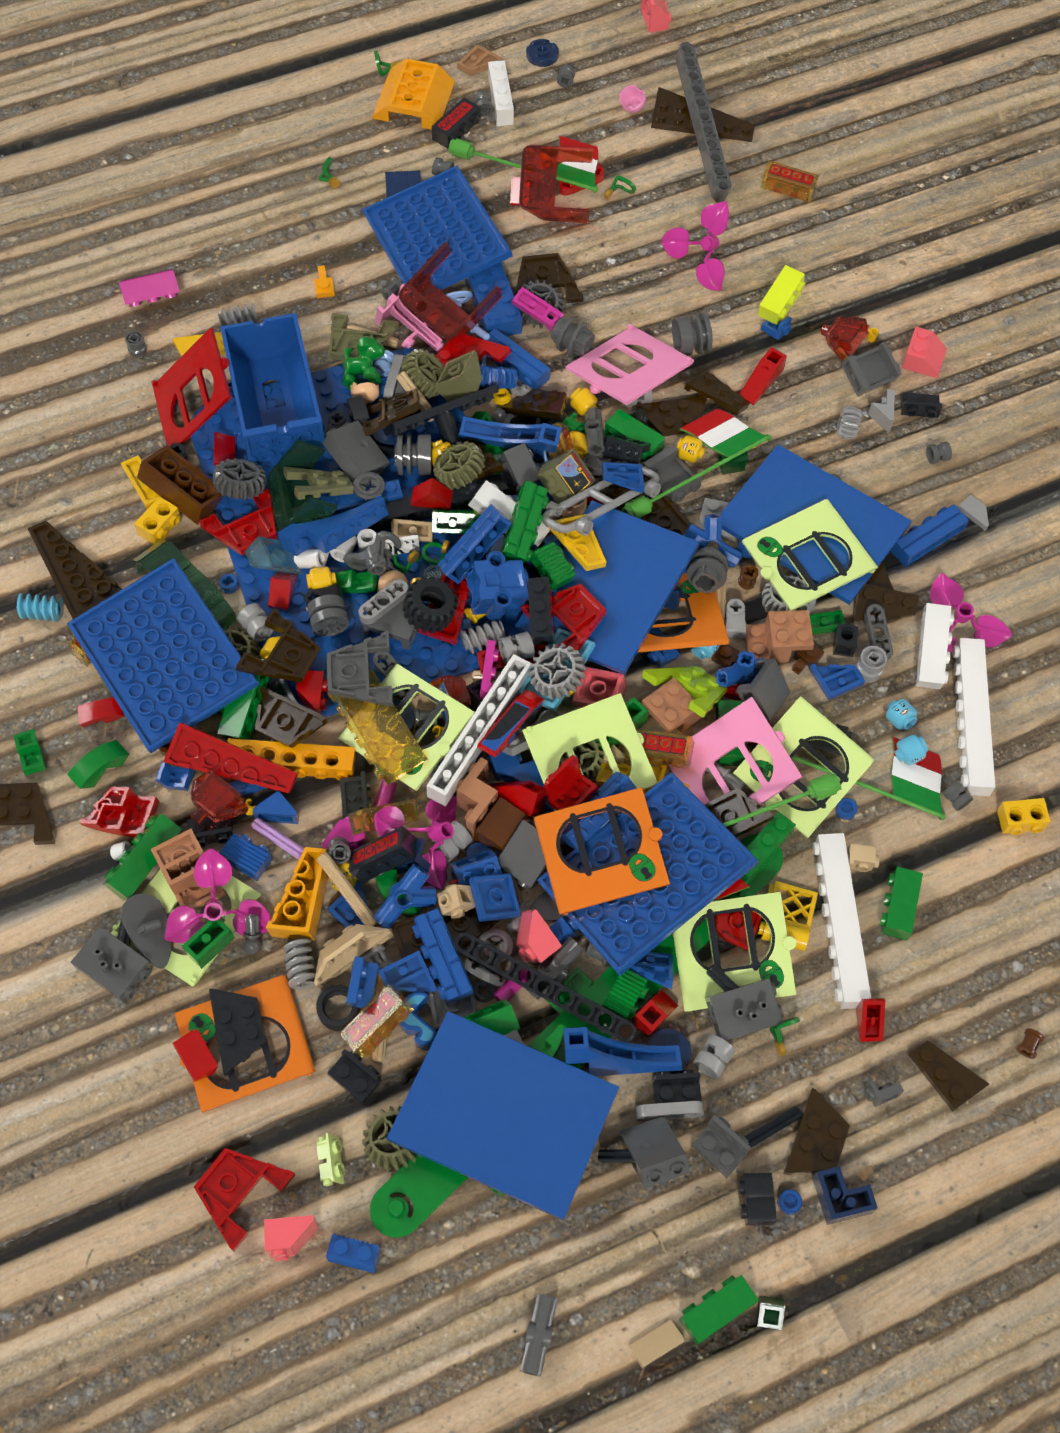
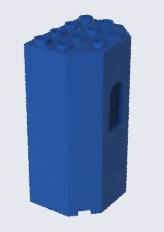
(272, 353)

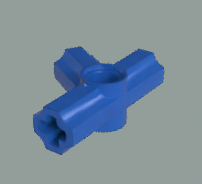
(713, 533)
(741, 672)
(415, 896)

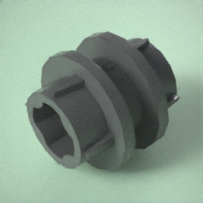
(572, 336)
(708, 570)

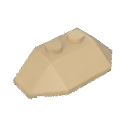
(340, 953)

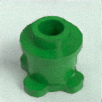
(574, 424)

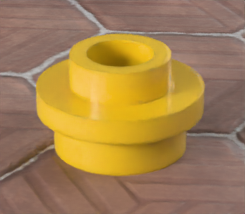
(502, 397)

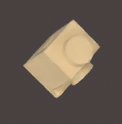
(862, 857)

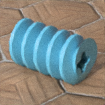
(39, 609)

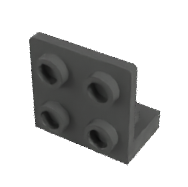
(721, 1146)

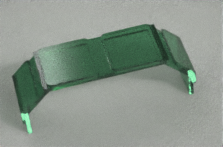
(163, 552)

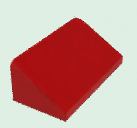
(223, 447)
(195, 1055)

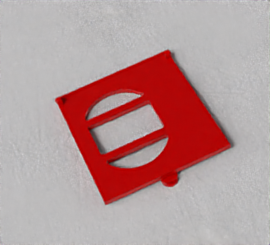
(200, 356)

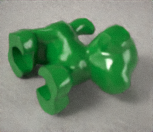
(369, 351)

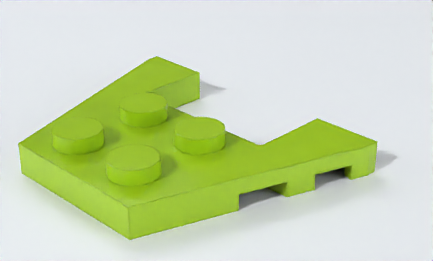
(695, 681)

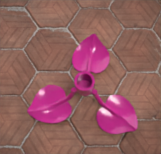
(676, 243)
(949, 593)
(391, 818)
(212, 870)

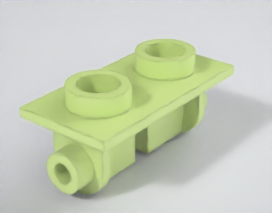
(330, 1148)

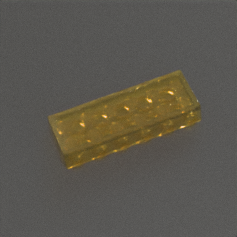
(382, 734)

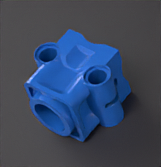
(497, 586)

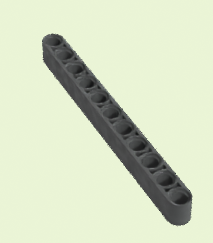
(703, 122)

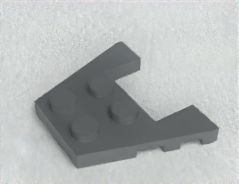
(350, 671)

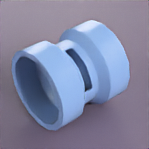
(384, 364)

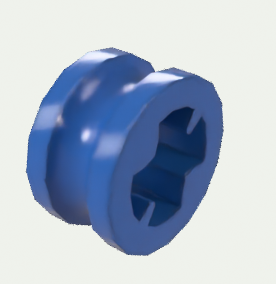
(233, 587)

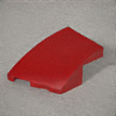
(121, 812)

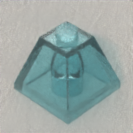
(270, 555)

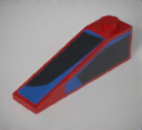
(509, 726)

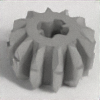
(849, 422)

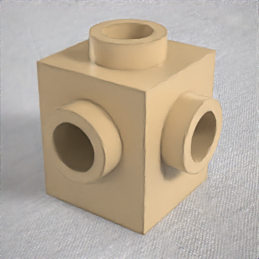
(455, 900)

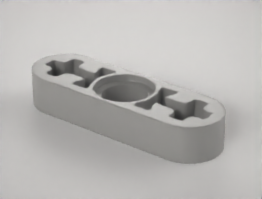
(391, 383)
(381, 610)
(673, 1110)

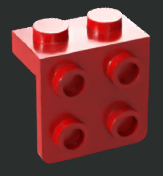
(568, 786)

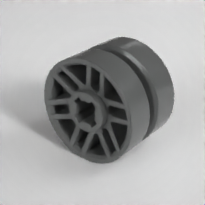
(328, 615)

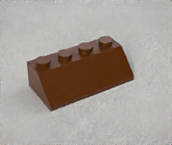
(180, 483)

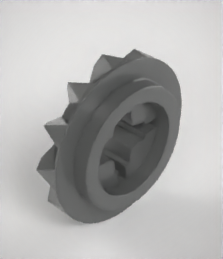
(363, 480)

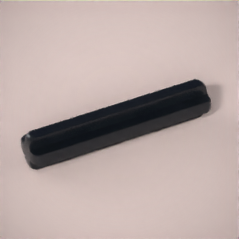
(774, 1126)

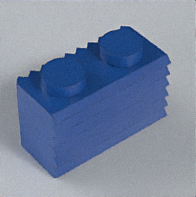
(246, 856)
(353, 1253)

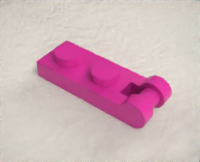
(537, 308)
(488, 671)

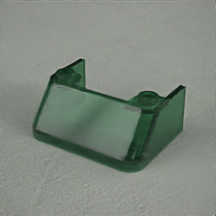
(285, 505)

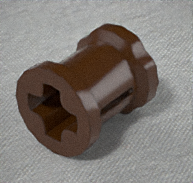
(748, 576)
(1030, 1043)

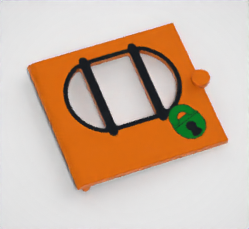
(704, 622)
(592, 886)
(276, 1007)

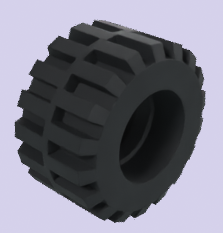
(436, 593)

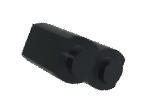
(758, 1199)

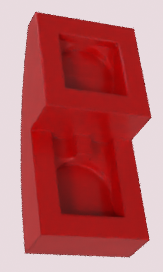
(99, 710)

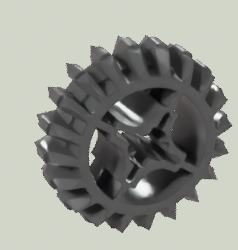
(546, 293)
(239, 479)

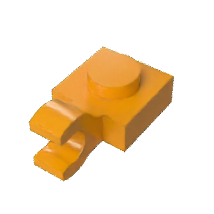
(323, 285)

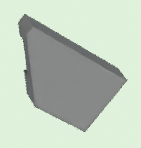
(975, 511)

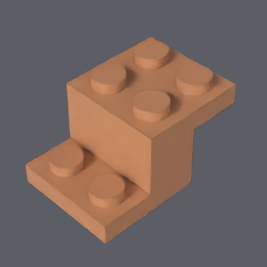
(780, 635)
(670, 707)
(475, 795)
(177, 862)

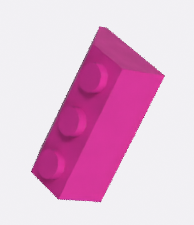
(149, 287)

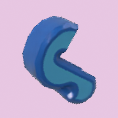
(415, 1025)

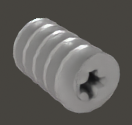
(237, 316)
(480, 636)
(298, 964)

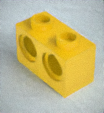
(155, 518)
(1022, 812)

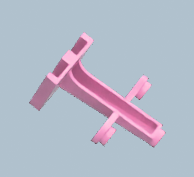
(396, 309)

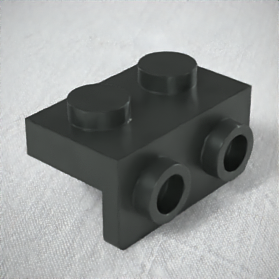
(355, 794)

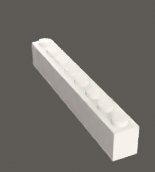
(973, 717)
(465, 749)
(842, 920)

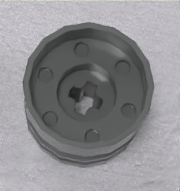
(692, 334)
(414, 455)

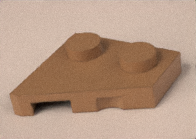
(477, 60)

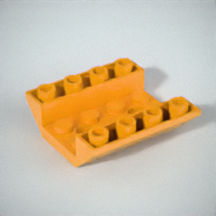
(428, 92)

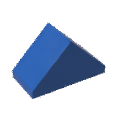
(276, 810)

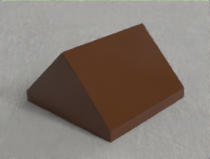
(499, 825)

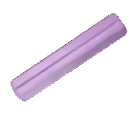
(277, 838)

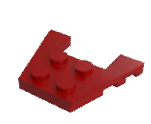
(465, 344)
(243, 532)
(577, 612)
(229, 1183)

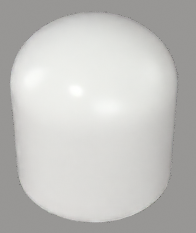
(117, 849)

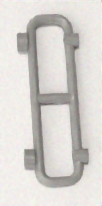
(584, 524)

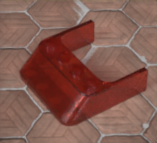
(539, 181)
(438, 309)

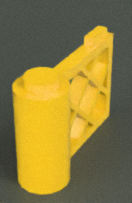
(798, 931)

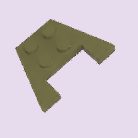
(348, 338)
(320, 482)

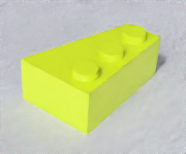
(782, 295)

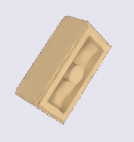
(408, 528)
(657, 1343)

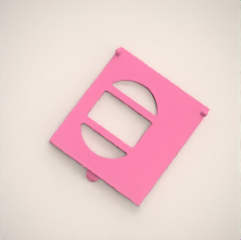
(629, 387)
(733, 730)

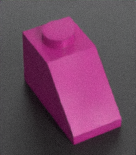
(344, 830)

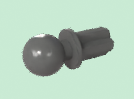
(252, 944)

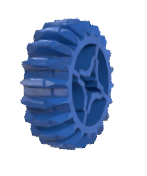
(499, 376)

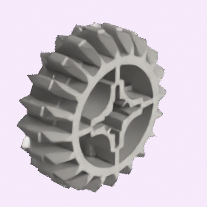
(773, 602)
(561, 680)

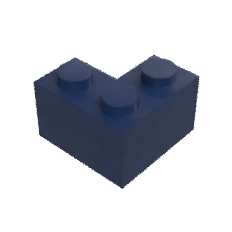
(838, 1202)

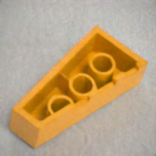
(302, 902)

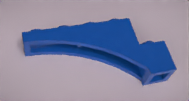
(507, 436)
(332, 531)
(512, 769)
(616, 1057)

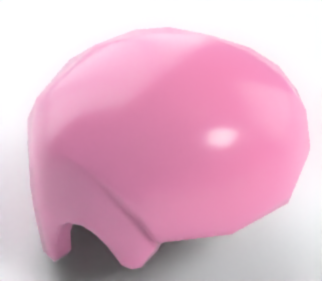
(632, 99)

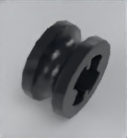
(483, 998)

